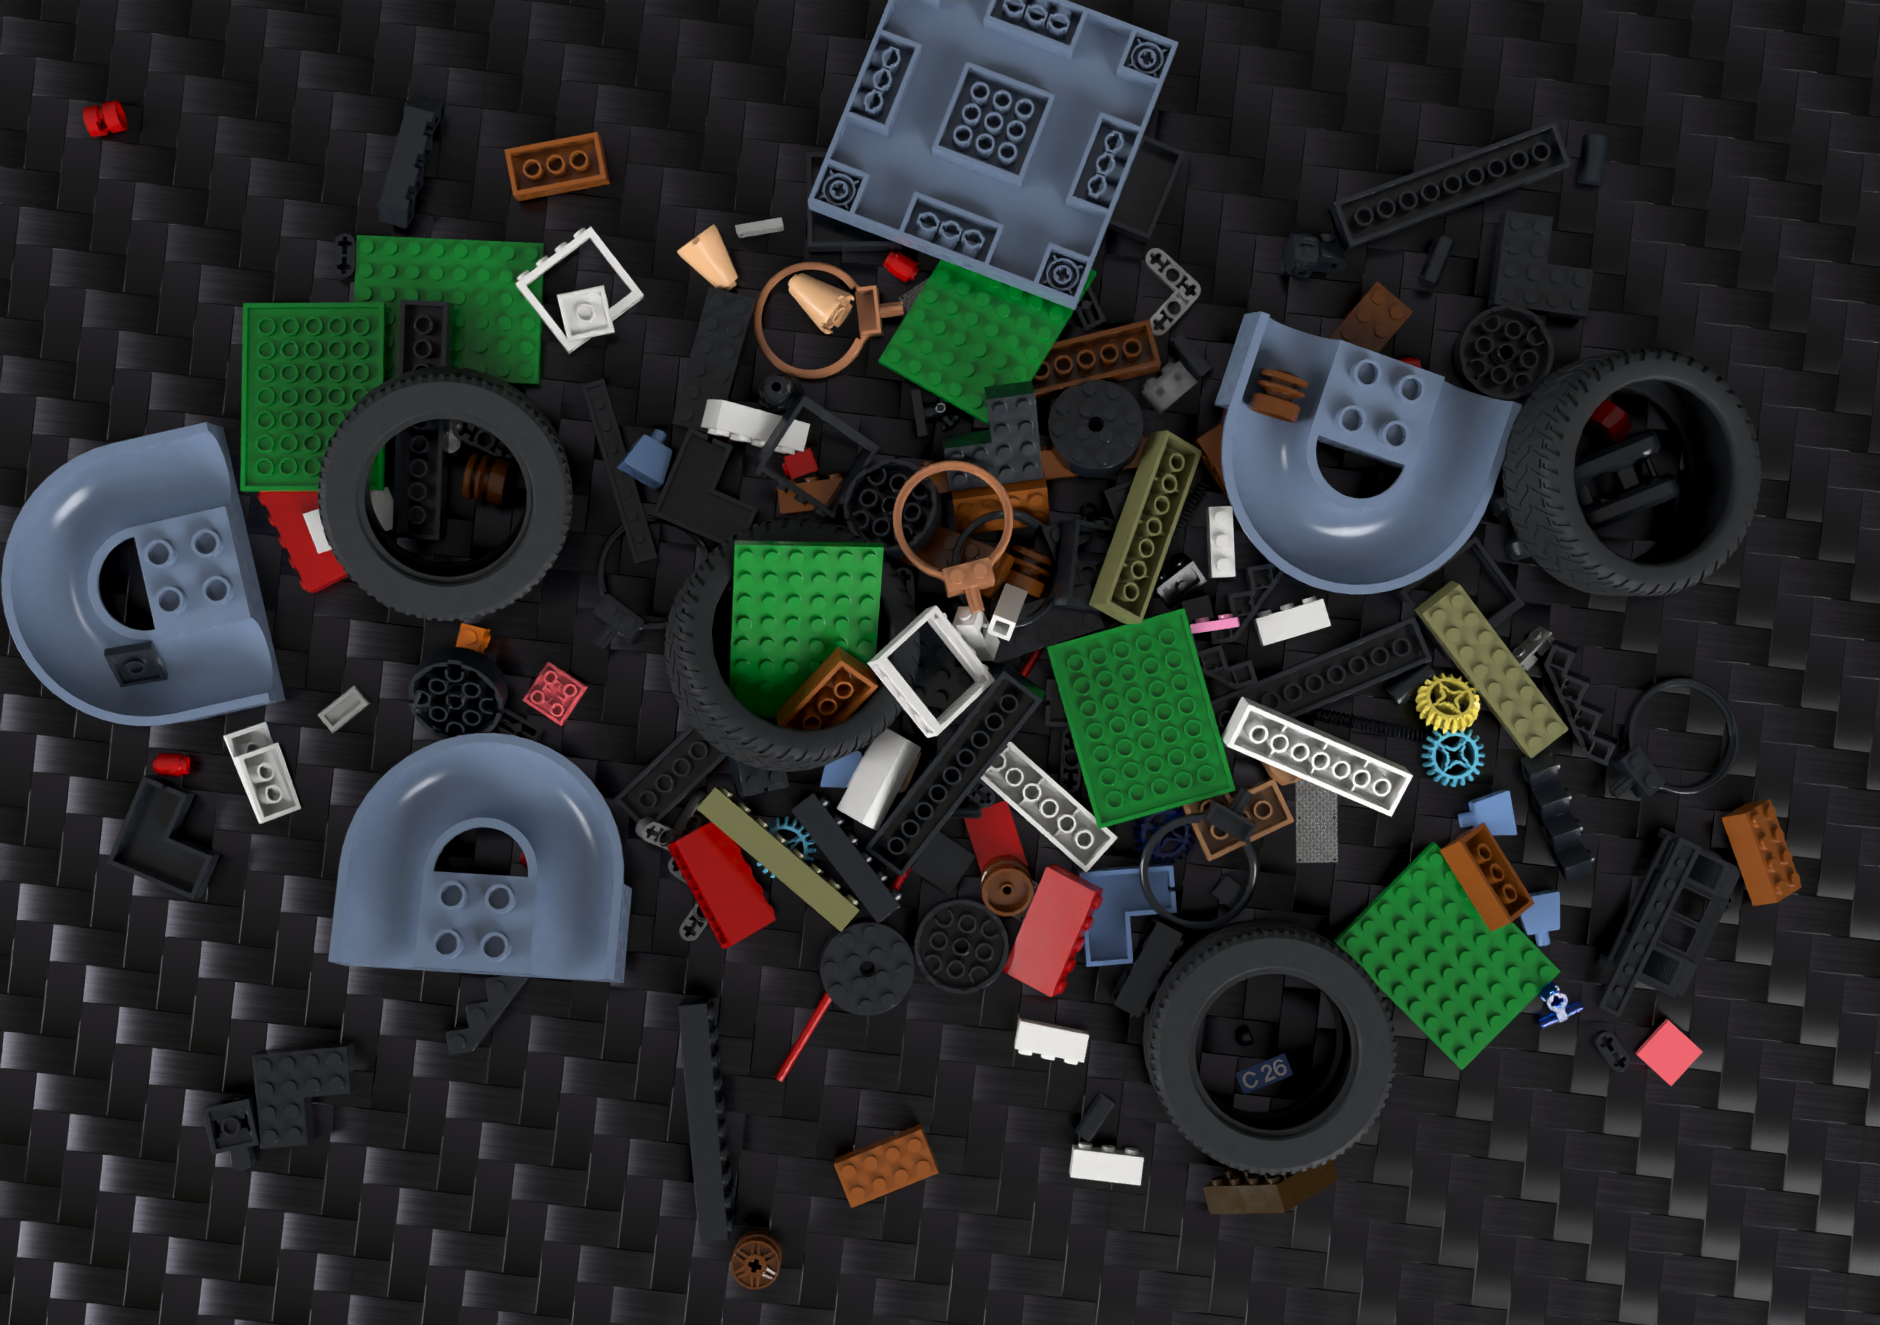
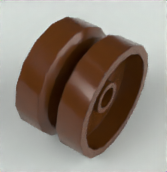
(1006, 886)

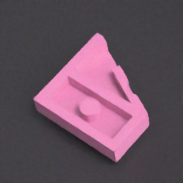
(1225, 621)

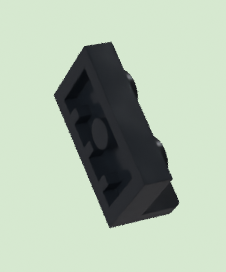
(1178, 580)

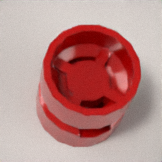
(105, 118)

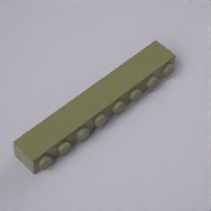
(779, 858)

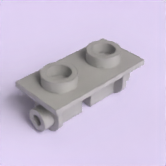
(1538, 641)

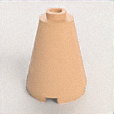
(710, 258)
(821, 301)

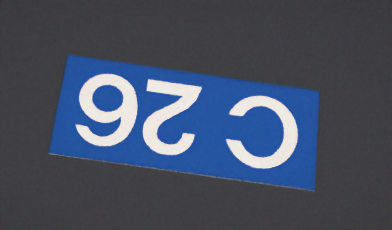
(1264, 1074)

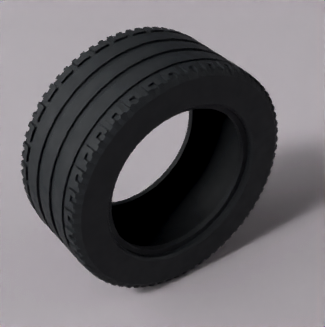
(428, 586)
(1323, 1121)

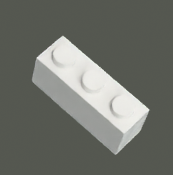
(1220, 542)
(1291, 621)
(1051, 1041)
(1106, 1163)

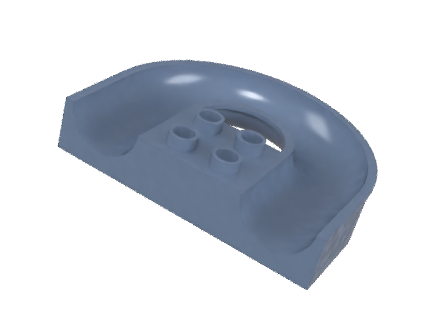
(1374, 407)
(198, 570)
(553, 924)

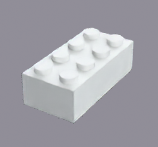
(751, 424)

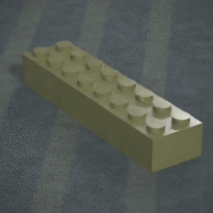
(1145, 527)
(1491, 669)

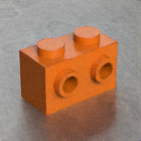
(473, 637)

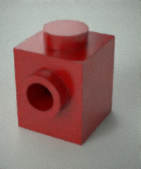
(800, 464)

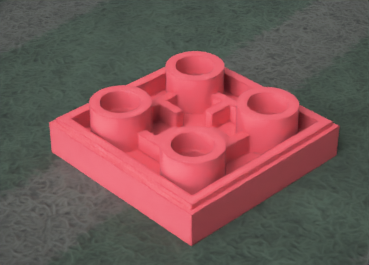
(555, 693)
(1668, 1052)

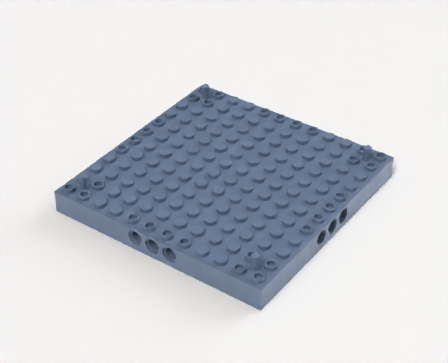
(995, 135)

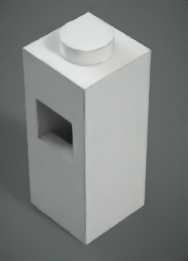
(1007, 612)
(974, 633)

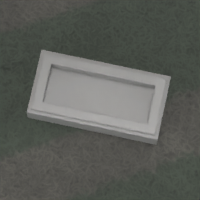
(759, 227)
(343, 709)

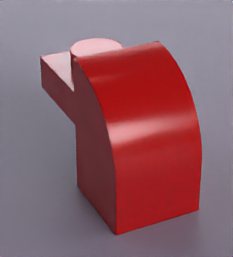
(1610, 420)

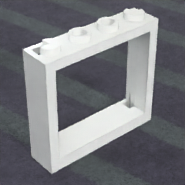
(561, 252)
(906, 696)

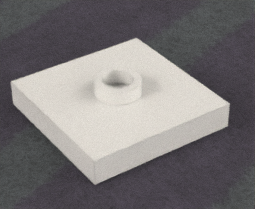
(585, 313)

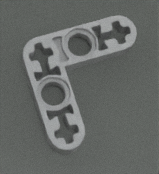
(1178, 295)

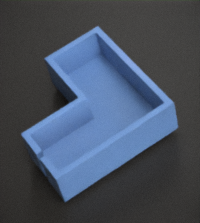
(1110, 934)

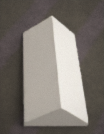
(262, 772)
(878, 778)

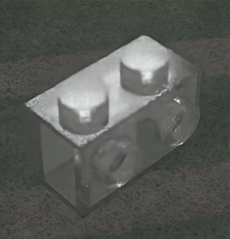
(1168, 387)

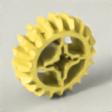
(1446, 711)

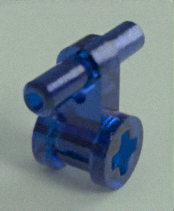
(1557, 1001)

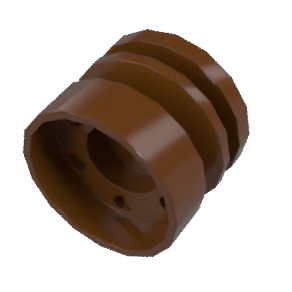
(1278, 395)
(484, 477)
(1028, 569)
(758, 1246)

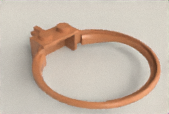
(869, 317)
(966, 577)

